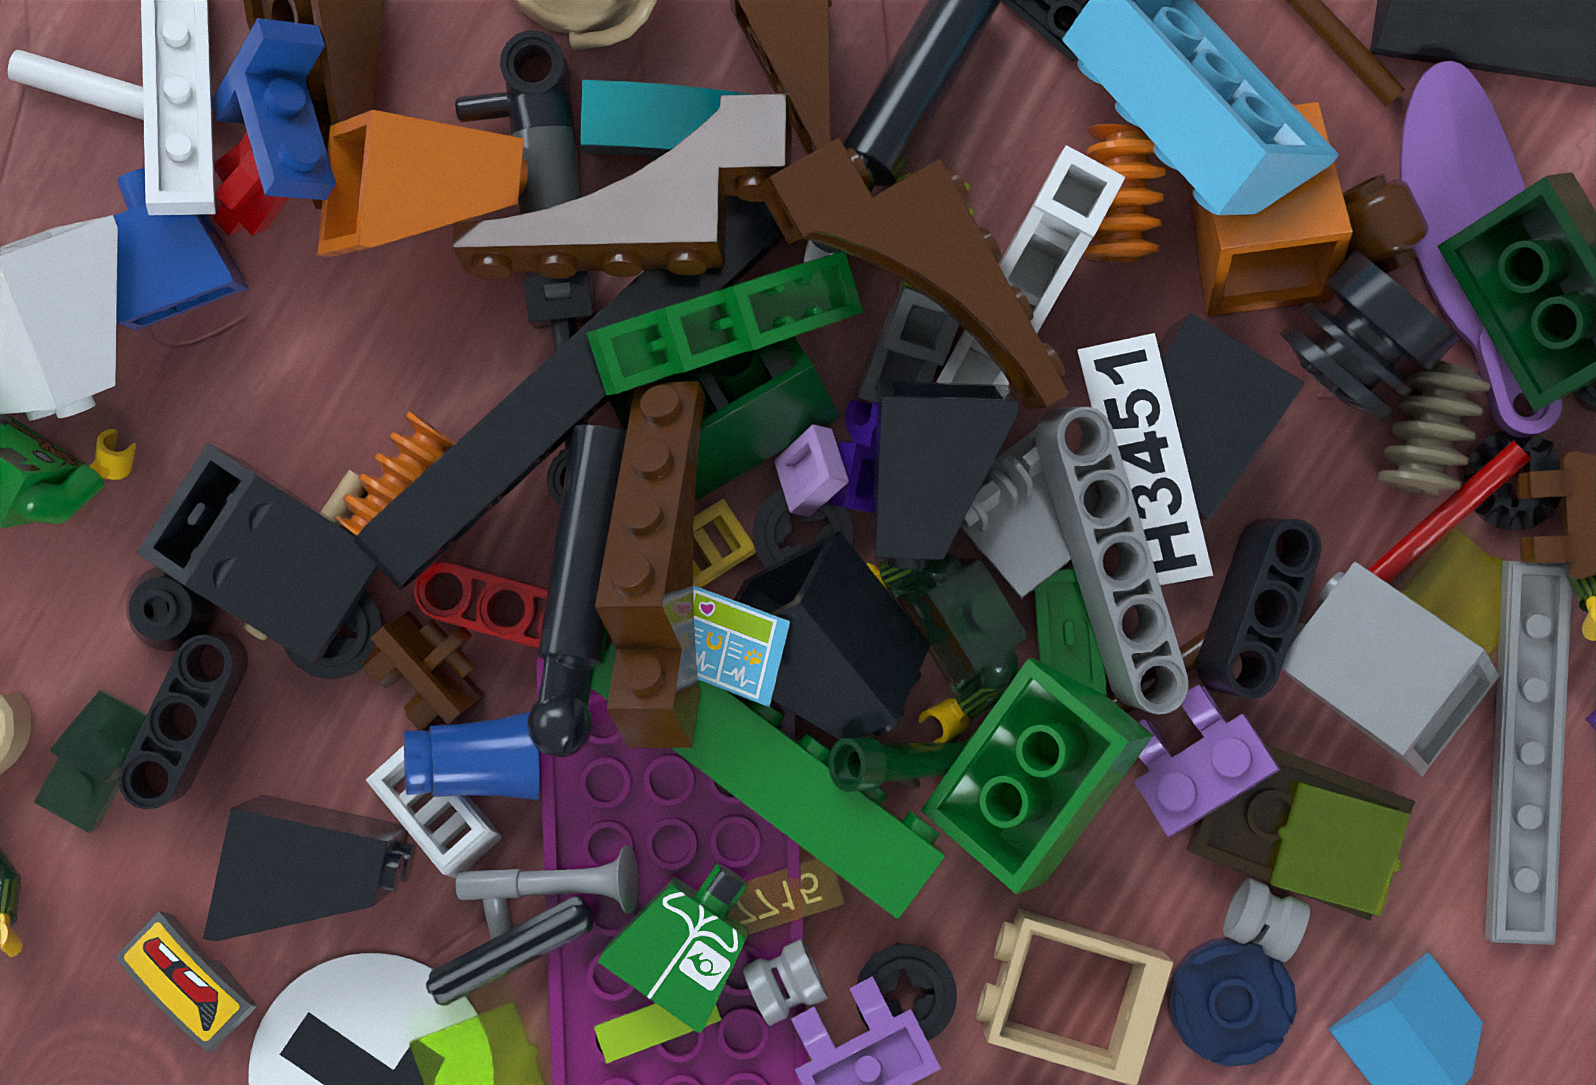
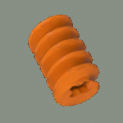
(1120, 232)
(414, 458)

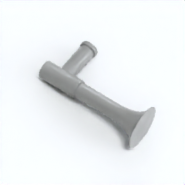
(613, 880)

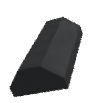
(1499, 36)

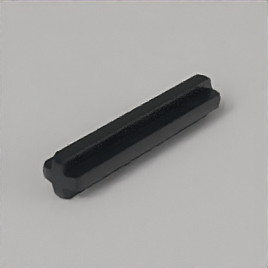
(511, 951)

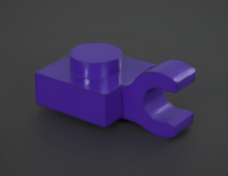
(858, 458)

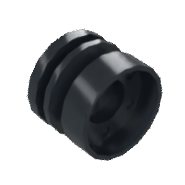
(1368, 336)

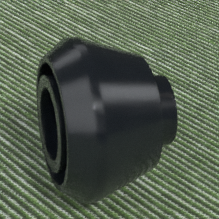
(166, 611)

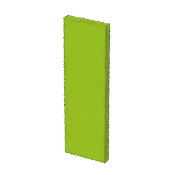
(641, 1030)

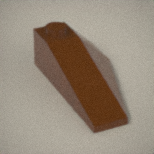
(346, 70)

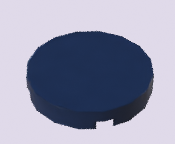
(1231, 1002)

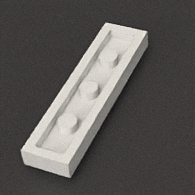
(177, 107)

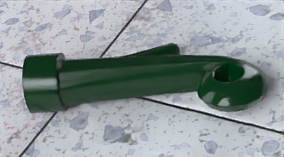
(866, 763)

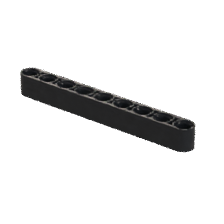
(539, 414)

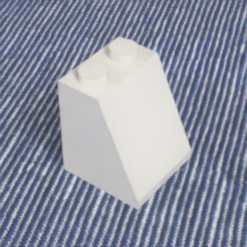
(58, 319)

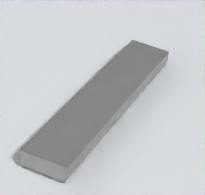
(1528, 753)

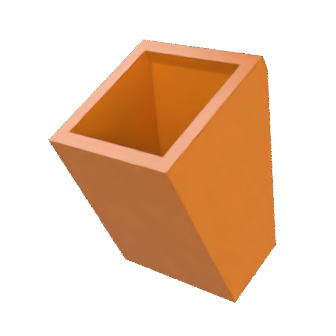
(413, 177)
(1279, 252)

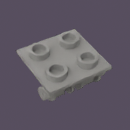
(1017, 520)

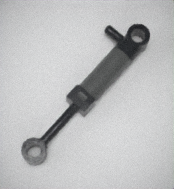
(544, 119)

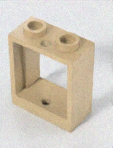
(1135, 1018)

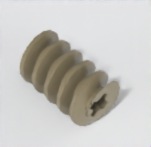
(1433, 429)

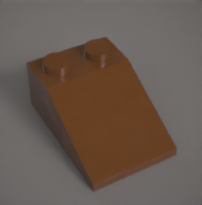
(794, 55)

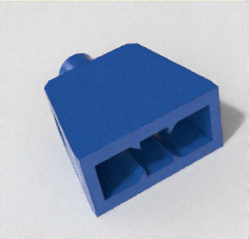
(167, 261)

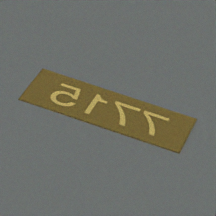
(781, 899)

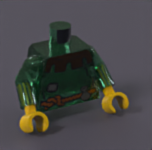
(968, 631)

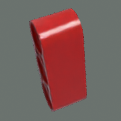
(477, 603)

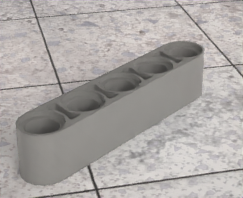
(1133, 581)

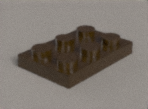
(1247, 827)

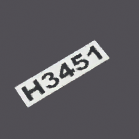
(1131, 390)

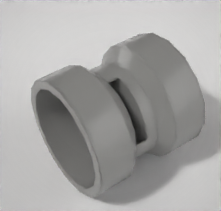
(1266, 920)
(798, 975)

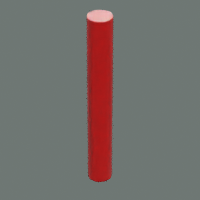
(1450, 513)

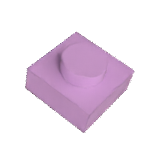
(811, 471)

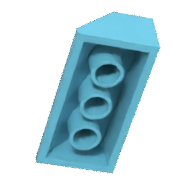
(1198, 101)

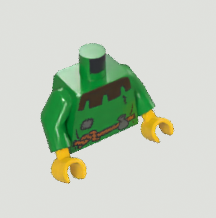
(46, 481)

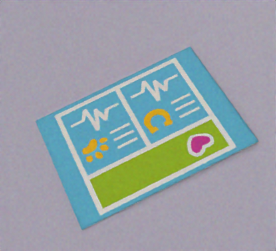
(737, 646)

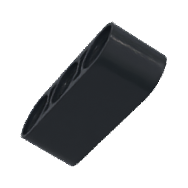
(1283, 590)
(158, 736)

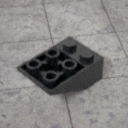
(260, 553)

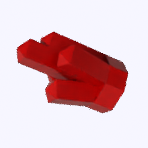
(242, 193)

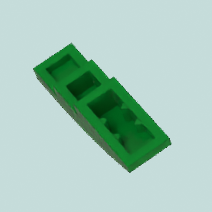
(724, 323)

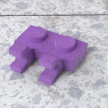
(1206, 773)
(885, 1055)

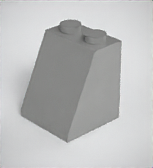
(1389, 667)

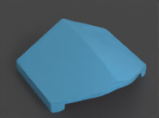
(1413, 1030)

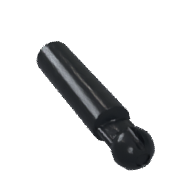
(915, 87)
(571, 627)

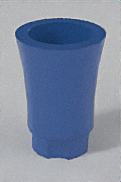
(473, 759)

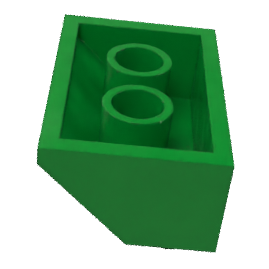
(1035, 774)

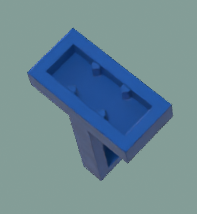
(273, 101)

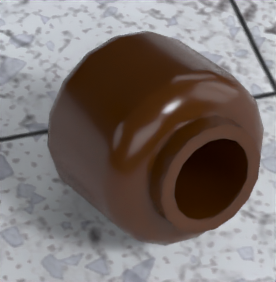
(1384, 222)

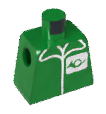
(682, 946)

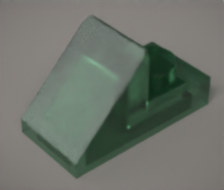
(90, 761)

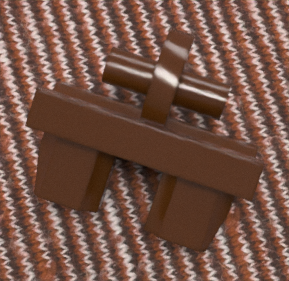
(430, 664)

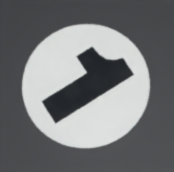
(350, 1024)

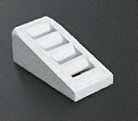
(464, 852)

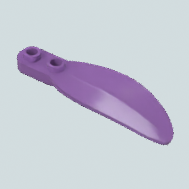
(1458, 173)

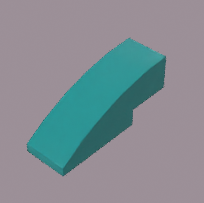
(642, 116)

